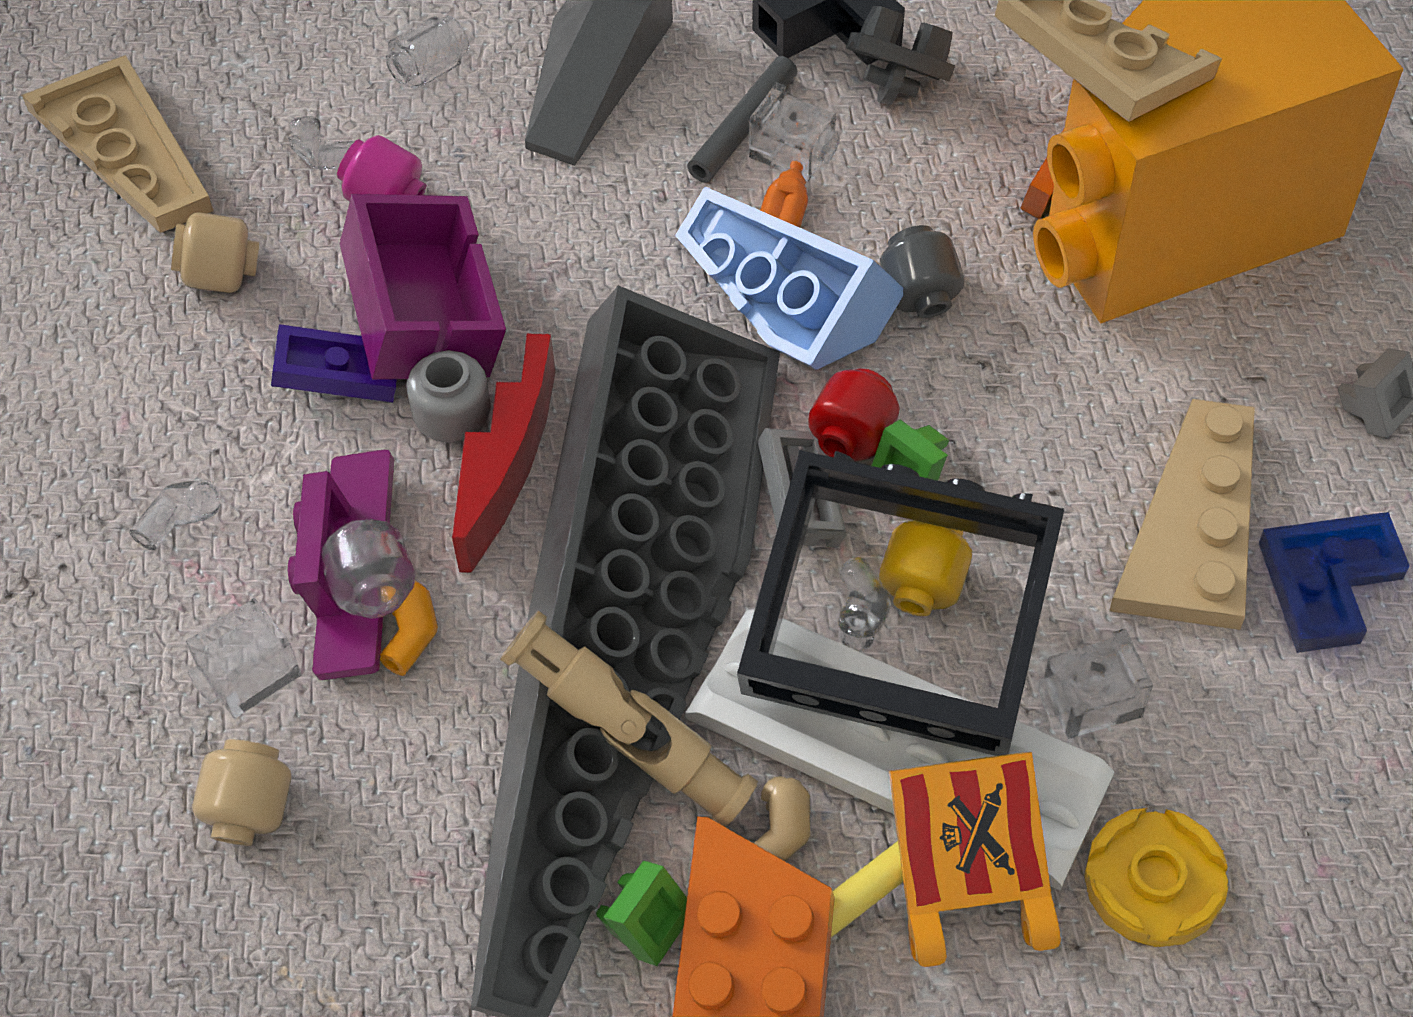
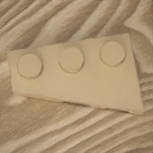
(1116, 63)

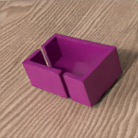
(419, 281)

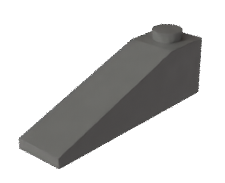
(588, 68)

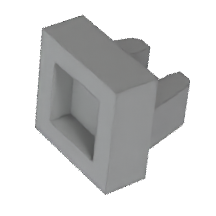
(1381, 393)

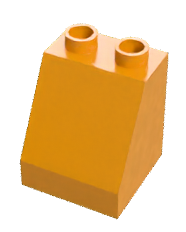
(1226, 171)

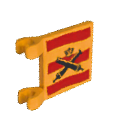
(971, 841)

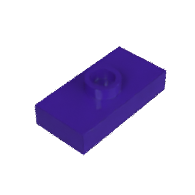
(326, 364)

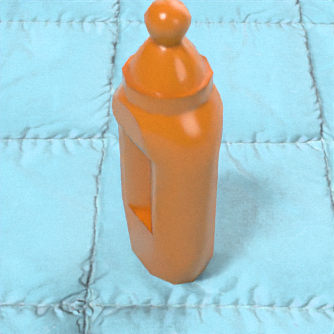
(787, 196)

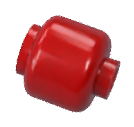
(853, 413)

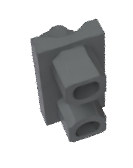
(926, 57)

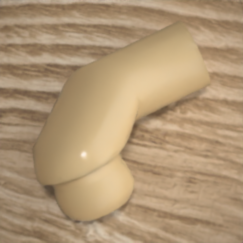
(788, 817)

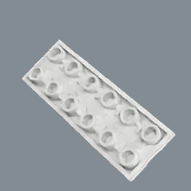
(859, 755)

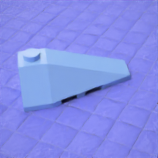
(791, 284)

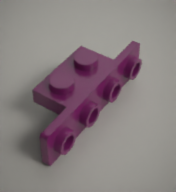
(352, 491)

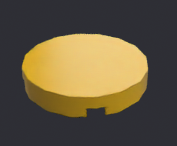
(1156, 877)

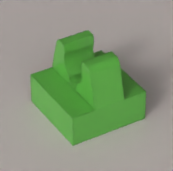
(912, 448)
(646, 912)

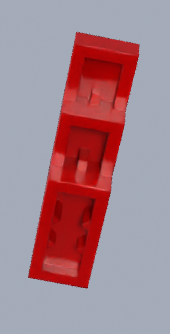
(501, 460)

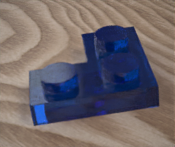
(1319, 564)

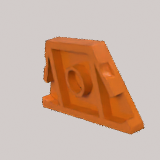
(751, 932)

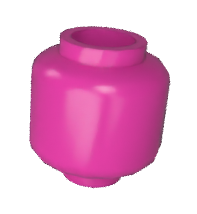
(380, 168)

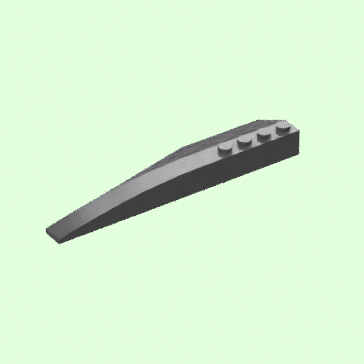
(640, 570)

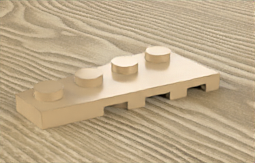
(124, 139)
(1196, 531)

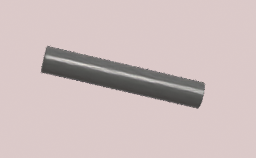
(736, 125)

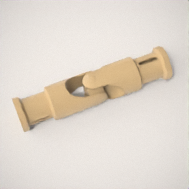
(596, 695)

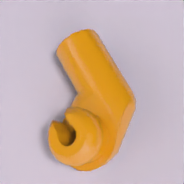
(416, 630)

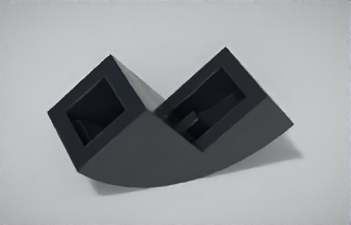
(799, 24)

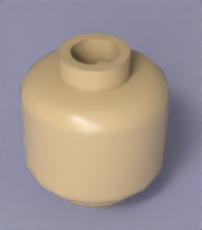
(214, 252)
(242, 791)

